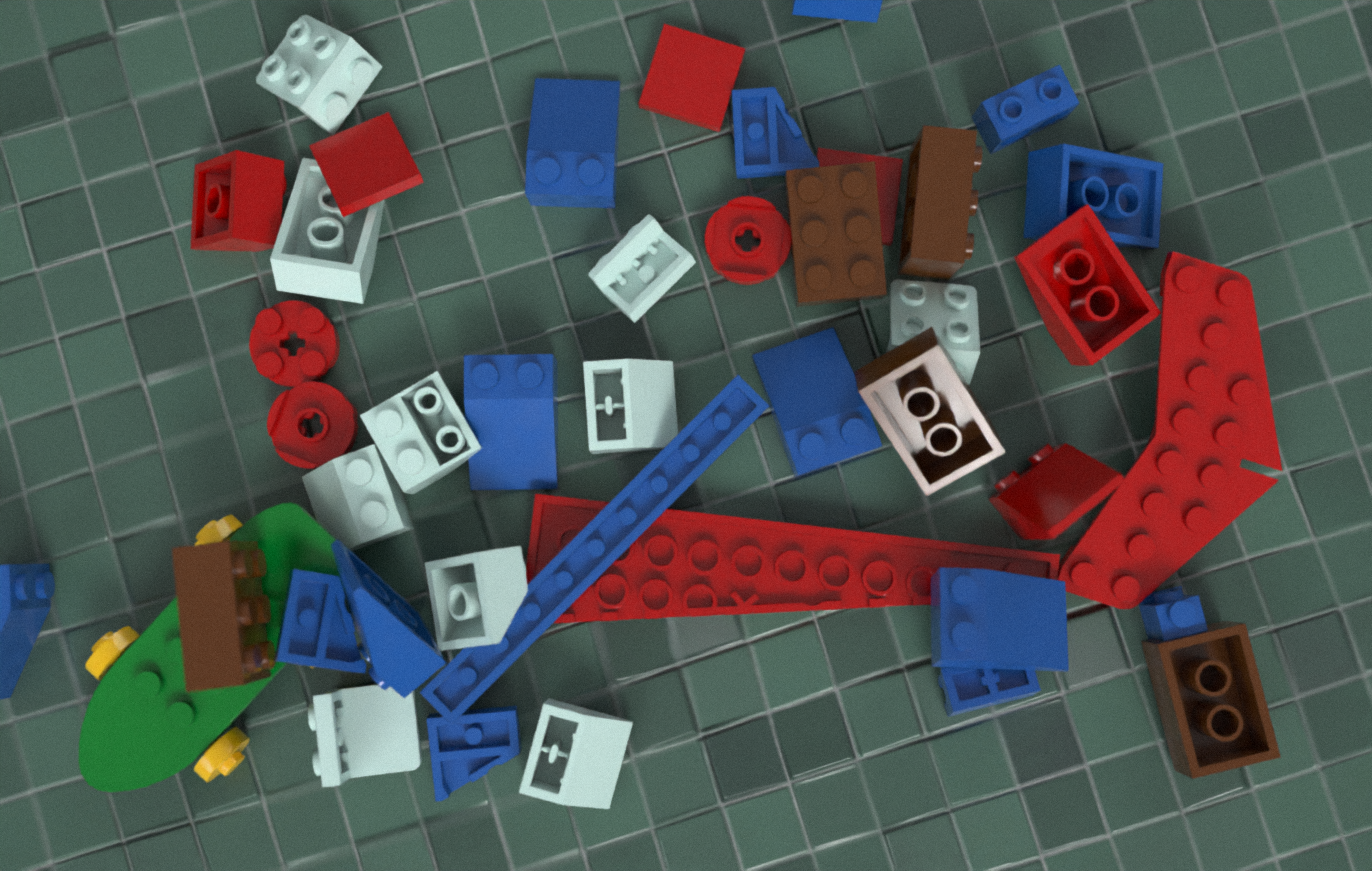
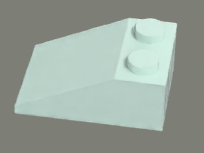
(321, 249)

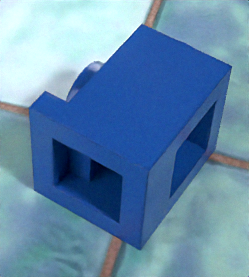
(1172, 614)

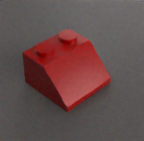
(237, 202)

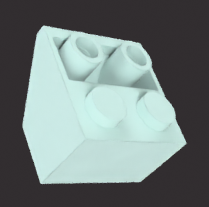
(630, 405)
(421, 433)
(575, 756)

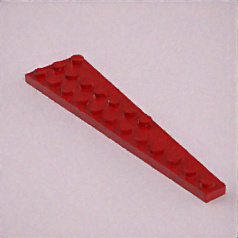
(755, 566)

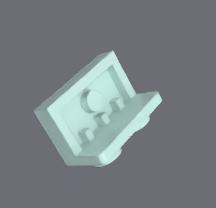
(641, 268)

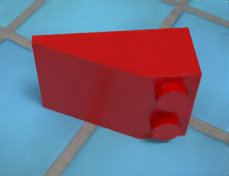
(1084, 288)
(1052, 491)

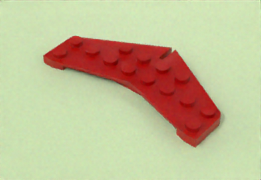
(1207, 419)

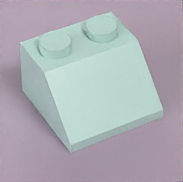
(358, 498)
(476, 596)

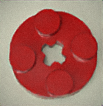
(767, 226)
(276, 325)
(302, 402)

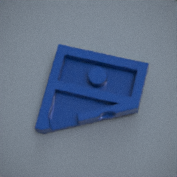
(766, 135)
(317, 625)
(471, 746)

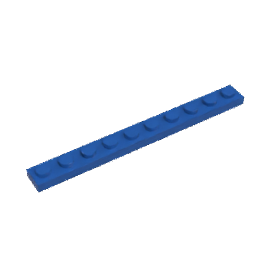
(599, 546)

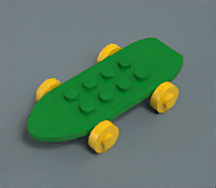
(140, 715)

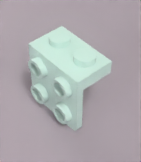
(319, 72)
(946, 308)
(363, 733)

